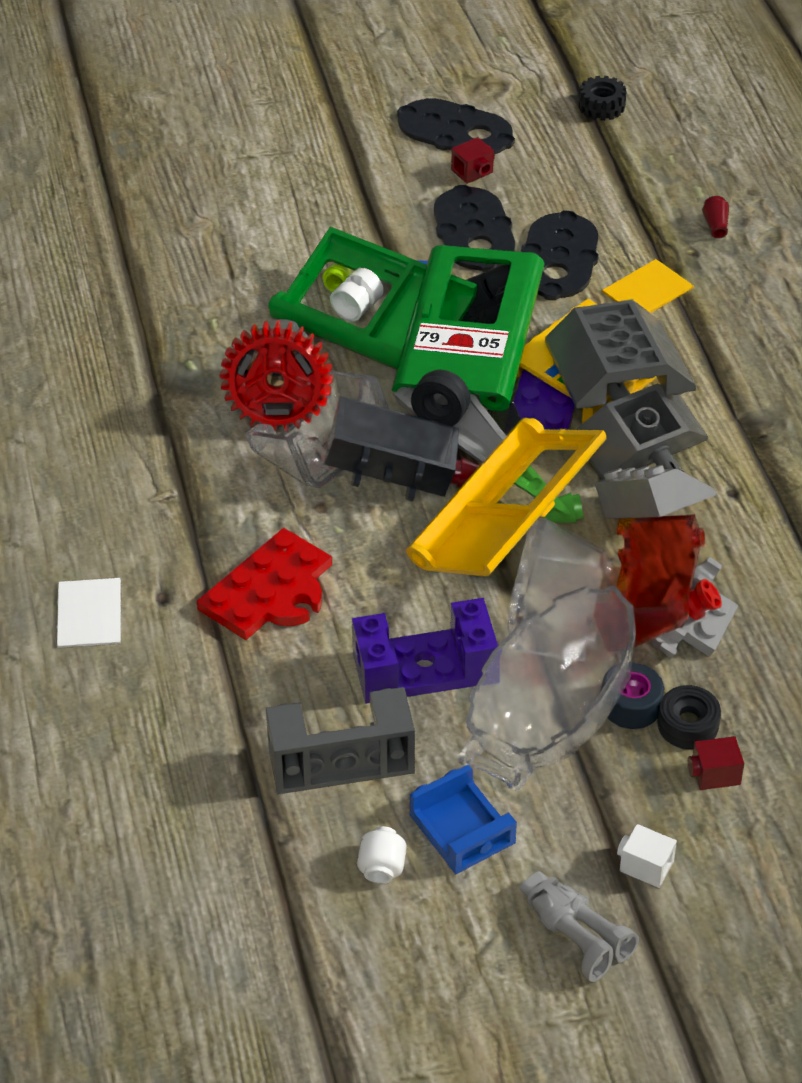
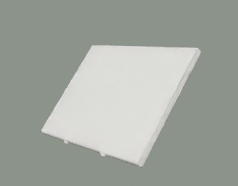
(89, 612)

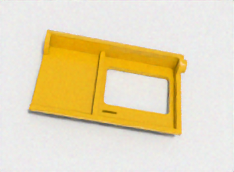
(478, 532)

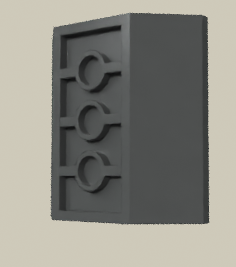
(613, 346)

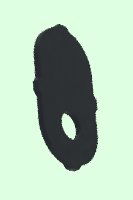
(448, 124)
(471, 215)
(567, 243)

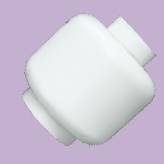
(381, 855)

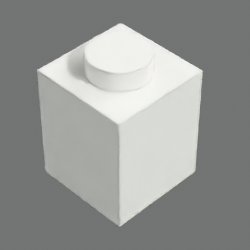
(646, 855)

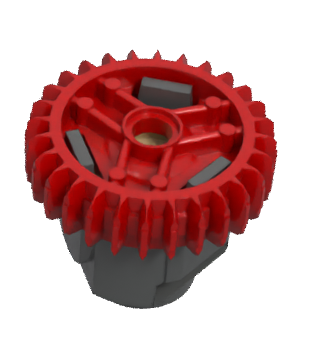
(276, 375)

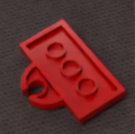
(269, 586)

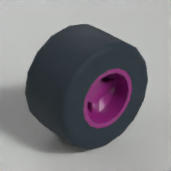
(639, 700)

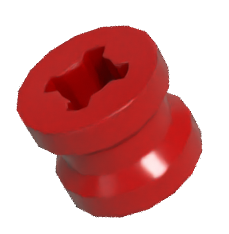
(702, 599)

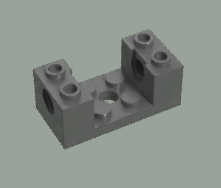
(315, 759)

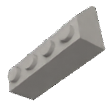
(649, 492)

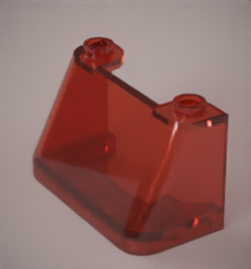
(658, 570)

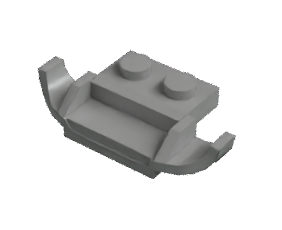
(703, 633)

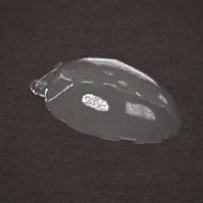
(546, 684)

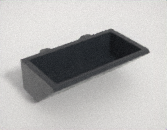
(392, 447)

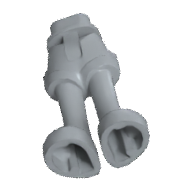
(562, 909)

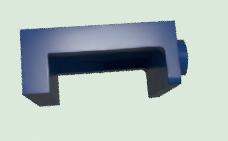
(461, 820)

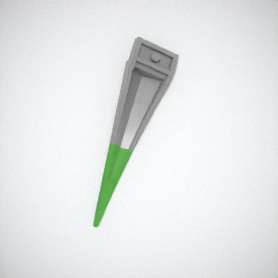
(479, 438)

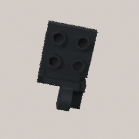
(488, 295)

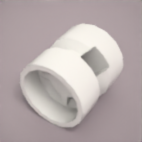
(356, 294)

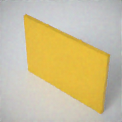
(649, 286)

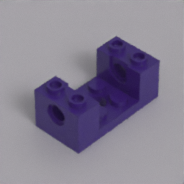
(455, 652)

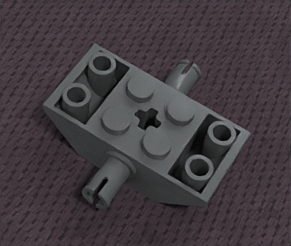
(642, 429)

